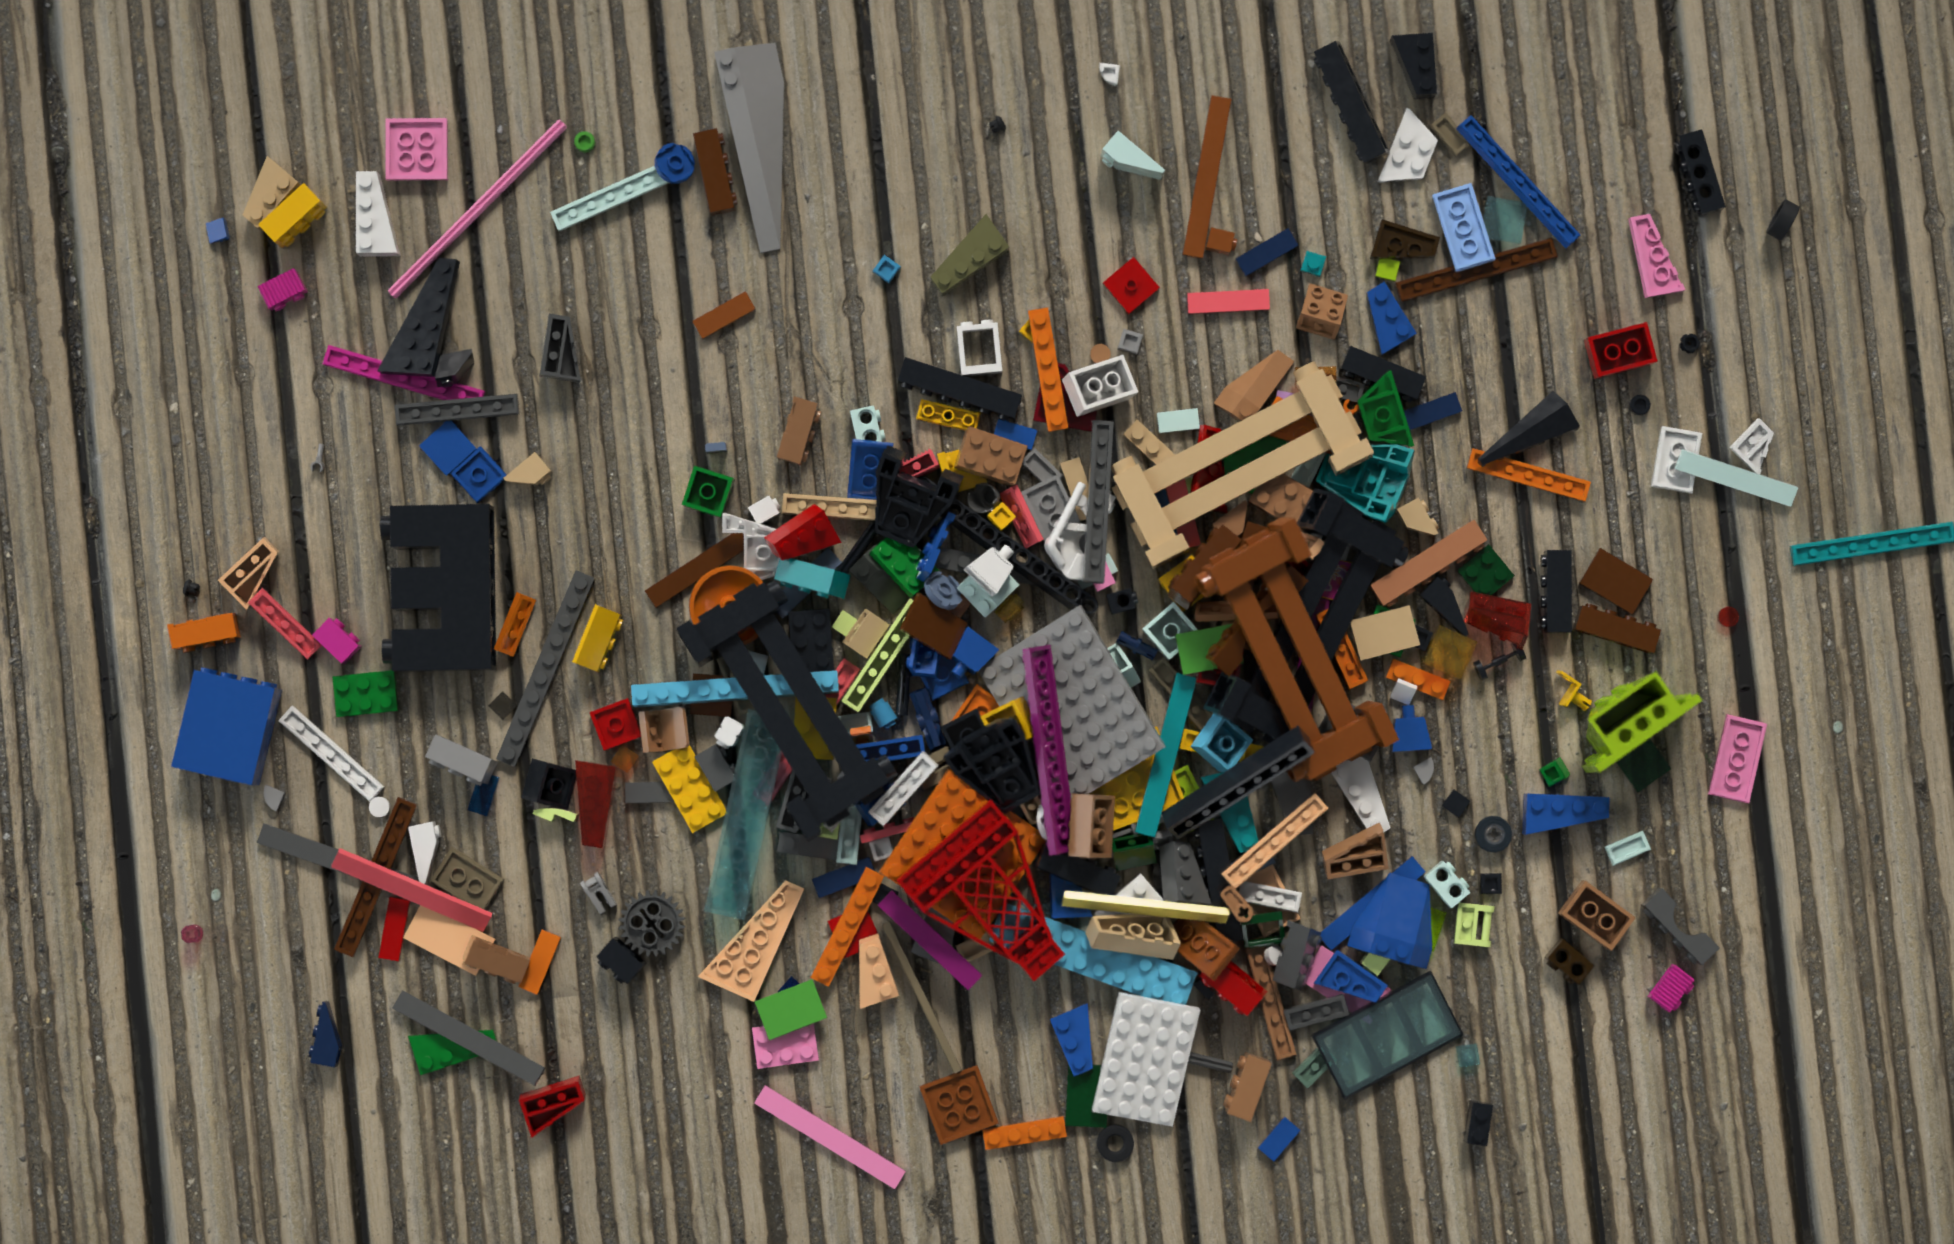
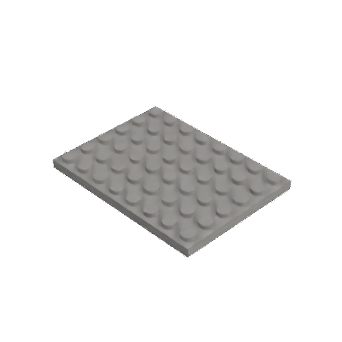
(1099, 712)

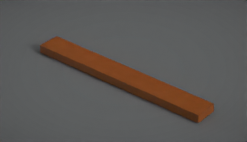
(1206, 177)

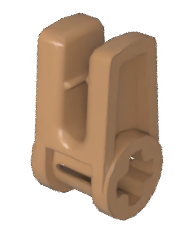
(1234, 902)

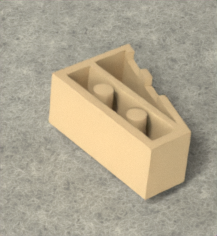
(269, 192)

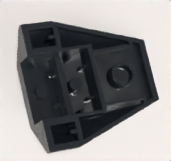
(996, 764)

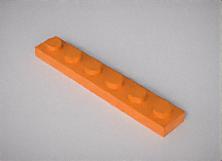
(1048, 369)
(1531, 476)
(847, 926)

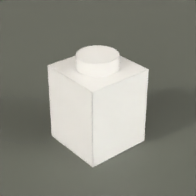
(765, 510)

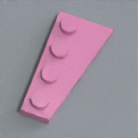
(1654, 265)

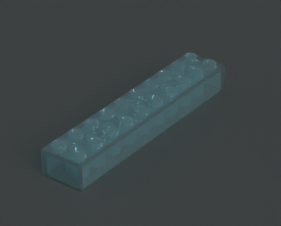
(744, 821)

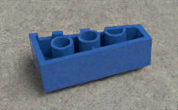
(1551, 812)

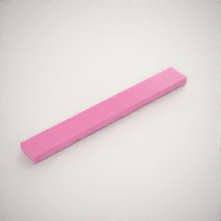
(830, 1137)

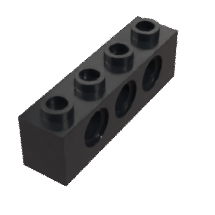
(1703, 162)

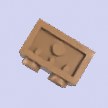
(1322, 311)

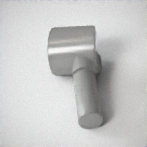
(319, 459)

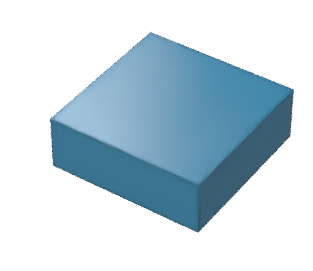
(886, 269)

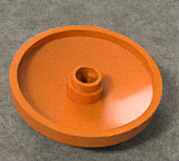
(718, 588)

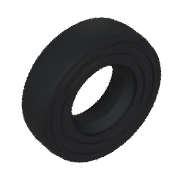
(1120, 1155)

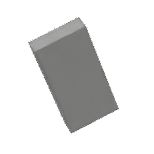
(1039, 466)

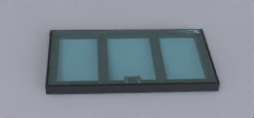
(1387, 1035)

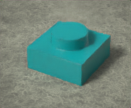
(1313, 263)

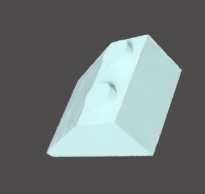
(1128, 157)

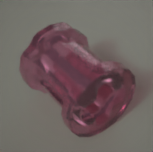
(198, 933)

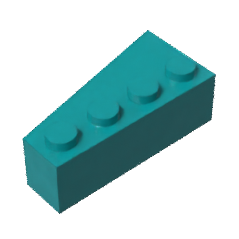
(1238, 821)

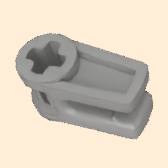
(599, 887)

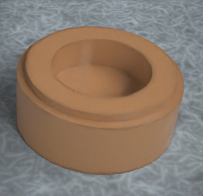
(1099, 353)

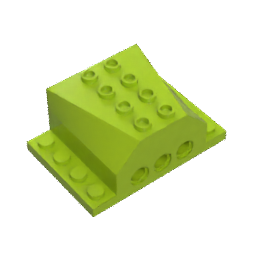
(1631, 717)

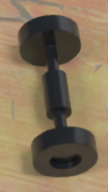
(1480, 669)

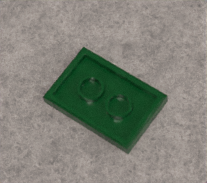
(1080, 1099)

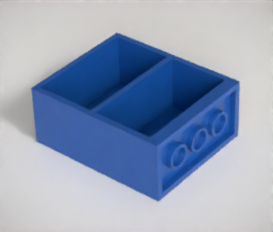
(227, 726)

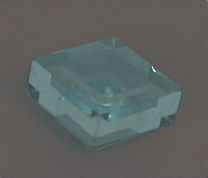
(1467, 1055)

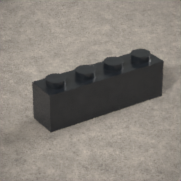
(1371, 368)
(1557, 591)
(1078, 871)

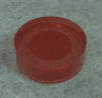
(1728, 616)

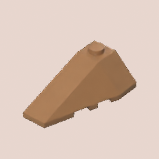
(1252, 389)

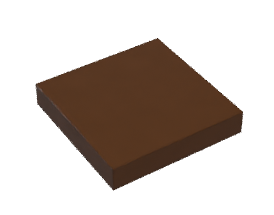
(720, 709)

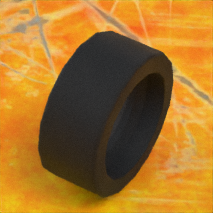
(1783, 219)

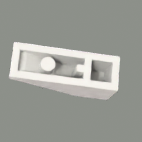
(424, 845)

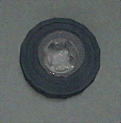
(1488, 838)

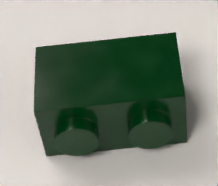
(1133, 851)

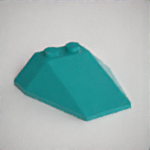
(1373, 484)

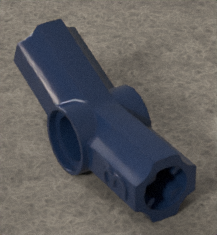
(928, 719)

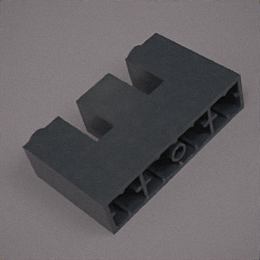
(459, 587)

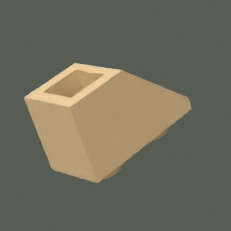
(1415, 518)

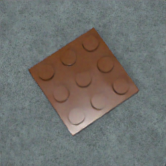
(958, 1104)

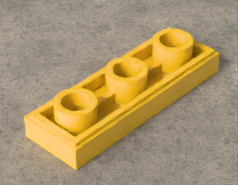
(934, 413)

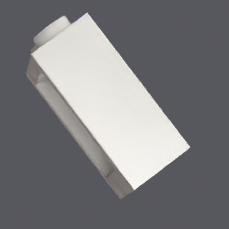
(979, 370)

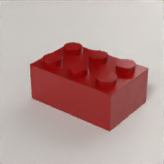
(1620, 350)
(1237, 987)

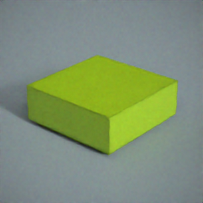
(1387, 269)

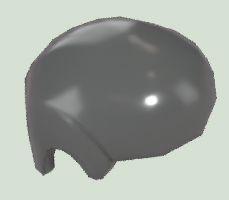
(983, 498)

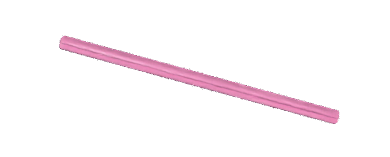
(477, 209)

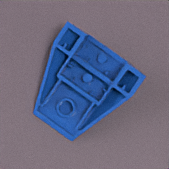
(1396, 922)

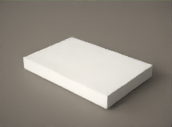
(1669, 447)

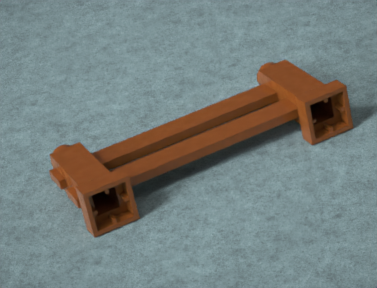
(1265, 556)

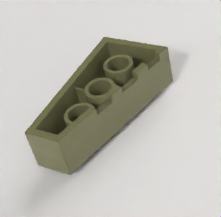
(973, 254)

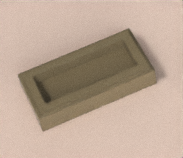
(1446, 131)

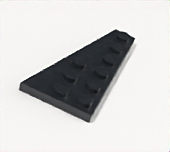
(422, 333)

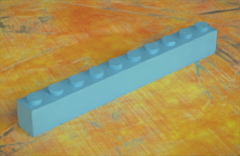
(718, 690)

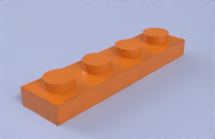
(1347, 659)
(1024, 1132)

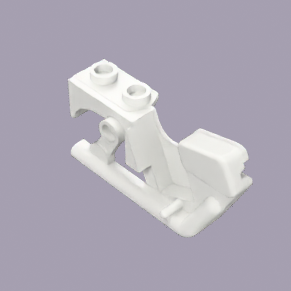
(1064, 539)

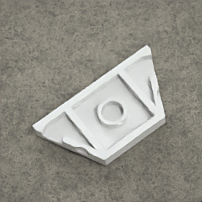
(1409, 151)

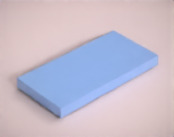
(1463, 227)

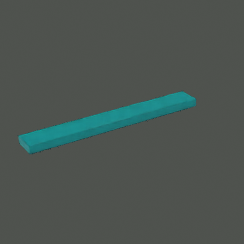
(1872, 543)
(1165, 758)

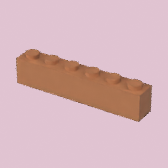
(1427, 563)

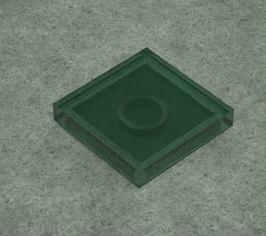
(1643, 765)

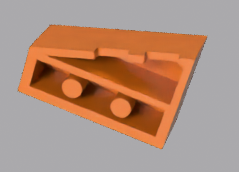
(204, 632)

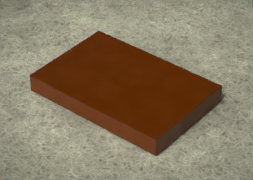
(1616, 581)
(933, 626)

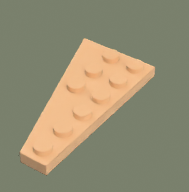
(749, 954)

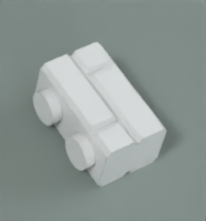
(729, 732)

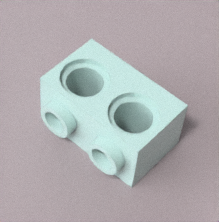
(862, 429)
(1443, 887)

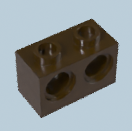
(1572, 957)

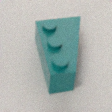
(812, 577)

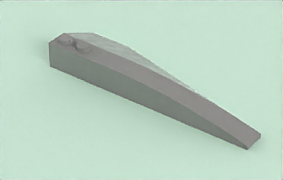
(755, 107)

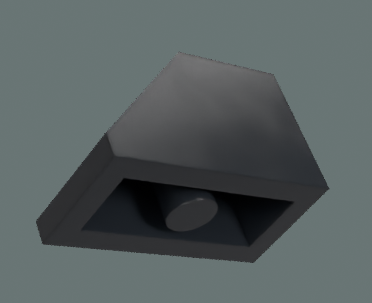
(453, 367)

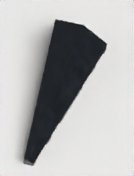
(1546, 420)

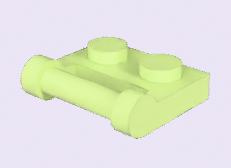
(1467, 924)

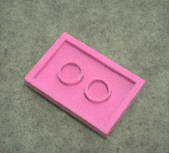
(787, 1049)

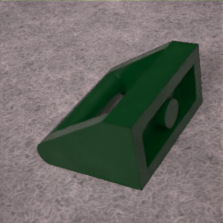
(1260, 918)

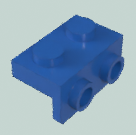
(922, 660)

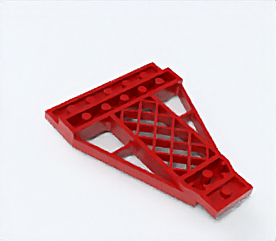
(958, 857)

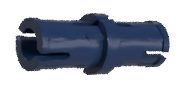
(1137, 645)

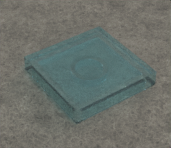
(1504, 219)

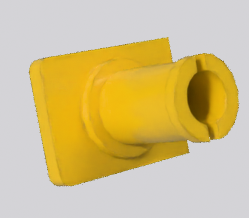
(1572, 694)

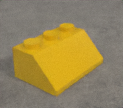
(598, 638)

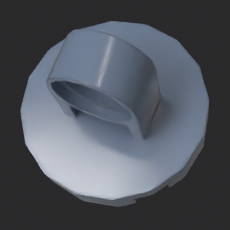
(942, 590)

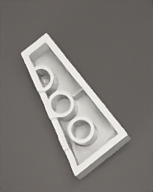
(373, 220)

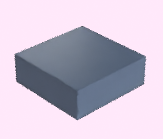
(716, 447)

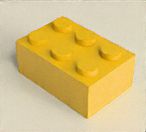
(293, 216)

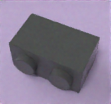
(716, 767)

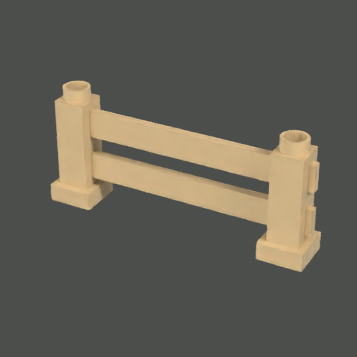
(1335, 432)

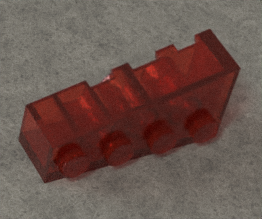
(595, 800)

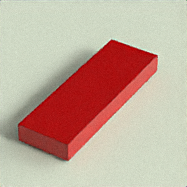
(394, 929)

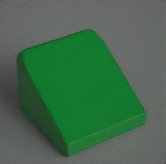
(1554, 771)

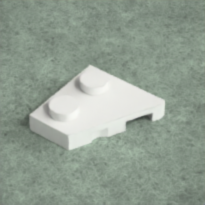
(1753, 445)

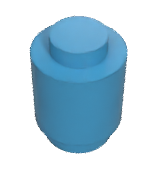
(883, 714)

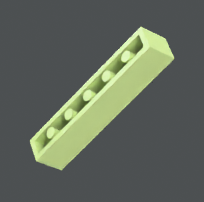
(878, 663)

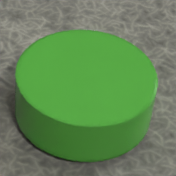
(584, 141)

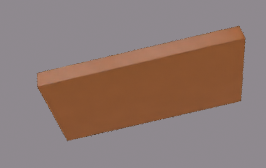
(1204, 946)

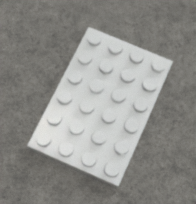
(1145, 1059)

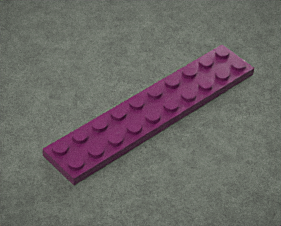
(1048, 746)

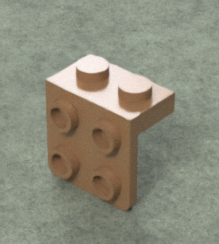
(664, 729)

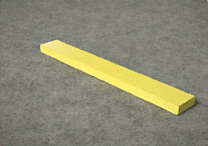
(1145, 907)

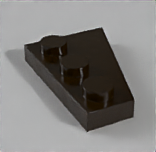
(1402, 242)

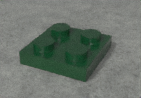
(1485, 572)

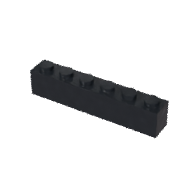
(1351, 102)
(959, 388)
(1215, 861)

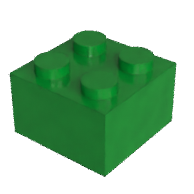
(708, 492)

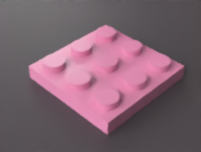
(416, 149)

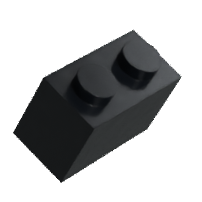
(1478, 1123)

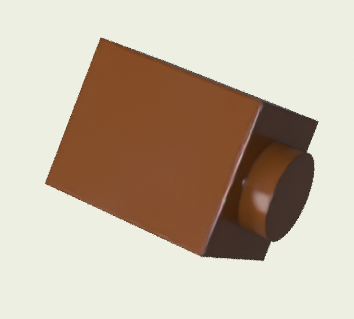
(1221, 241)

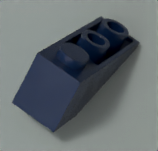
(327, 1041)

